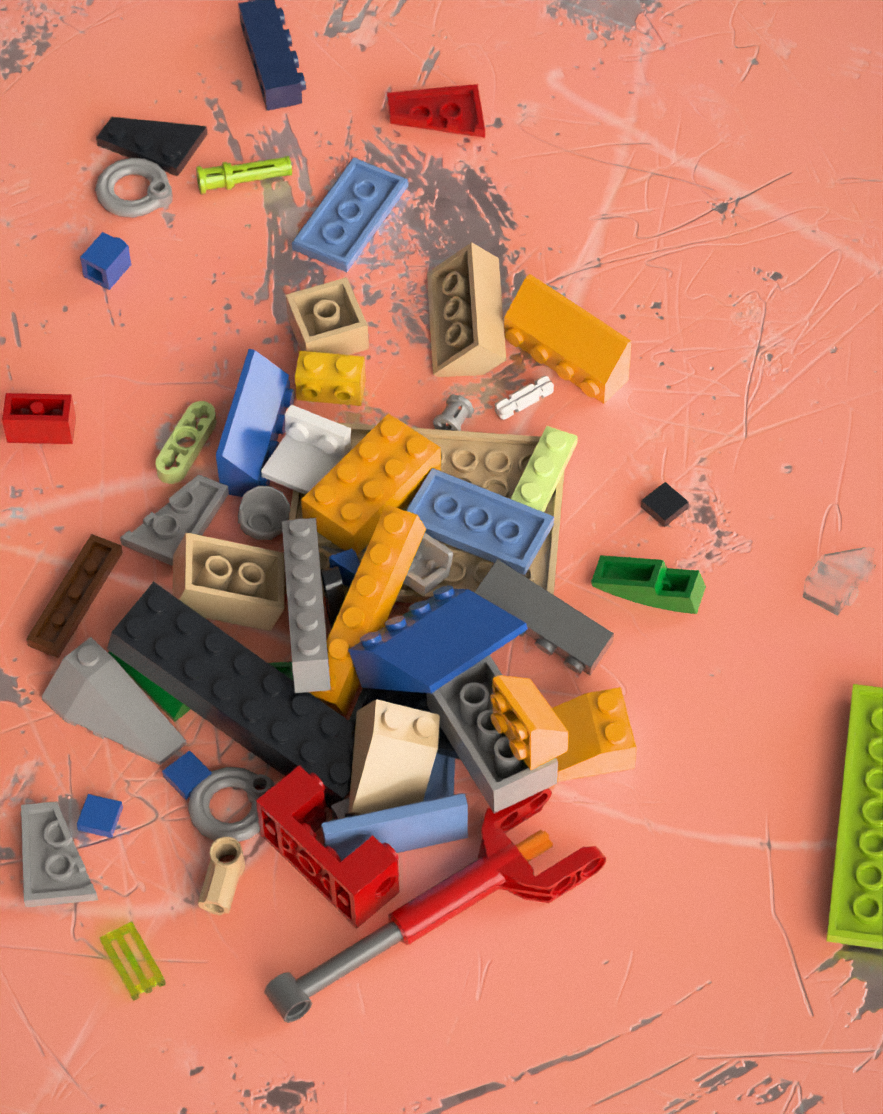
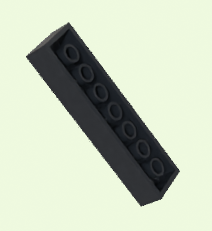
(235, 690)

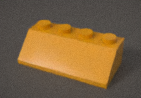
(568, 339)

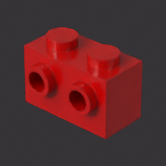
(39, 418)

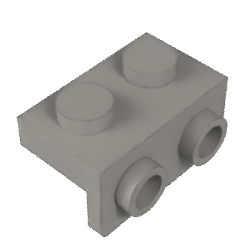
(429, 565)

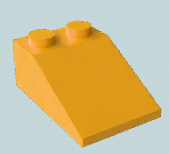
(597, 735)

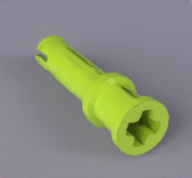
(229, 175)

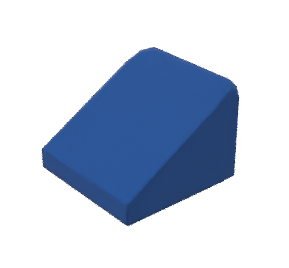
(347, 563)

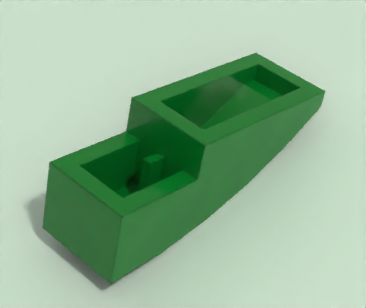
(650, 583)

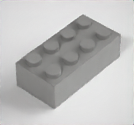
(486, 754)

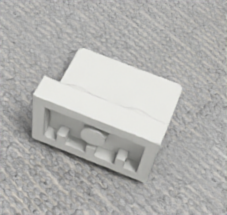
(307, 450)

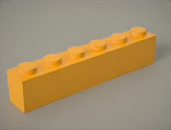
(370, 599)

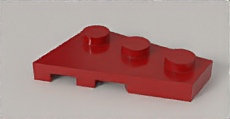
(439, 109)

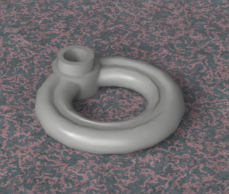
(158, 193)
(220, 779)

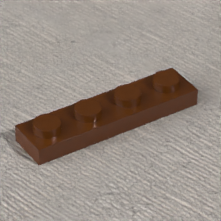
(74, 596)

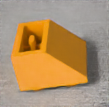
(527, 721)

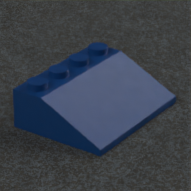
(433, 642)

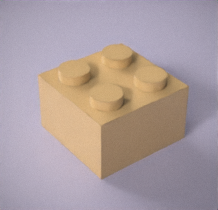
(328, 319)

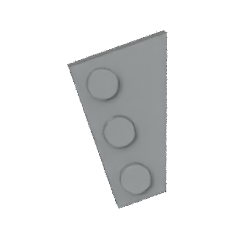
(50, 859)

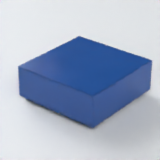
(186, 774)
(99, 816)

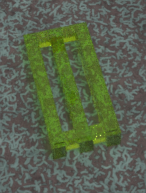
(145, 984)

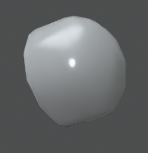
(263, 512)

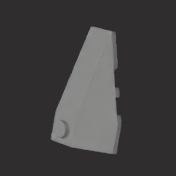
(103, 698)

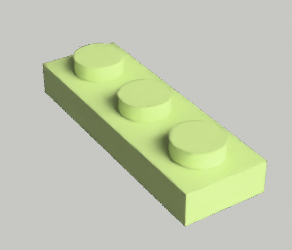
(545, 468)

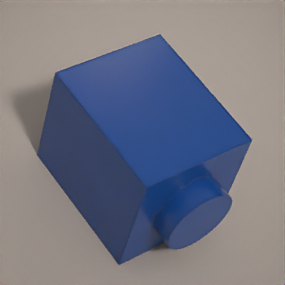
(106, 260)

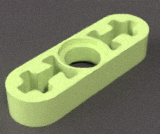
(186, 455)

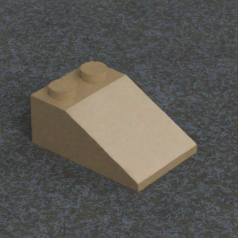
(391, 756)

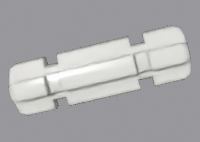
(524, 397)

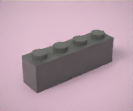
(549, 619)

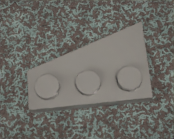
(187, 511)

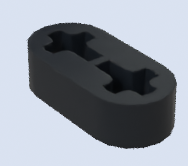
(333, 592)

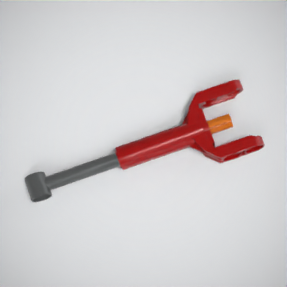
(498, 867)

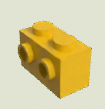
(330, 378)

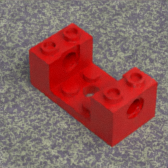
(354, 886)

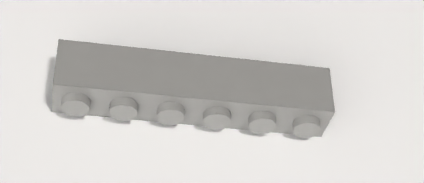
(305, 606)

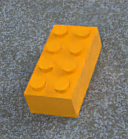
(378, 471)

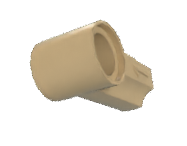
(222, 877)

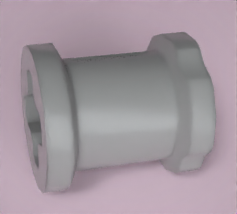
(453, 403)

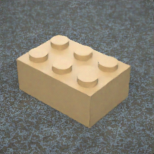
(229, 581)

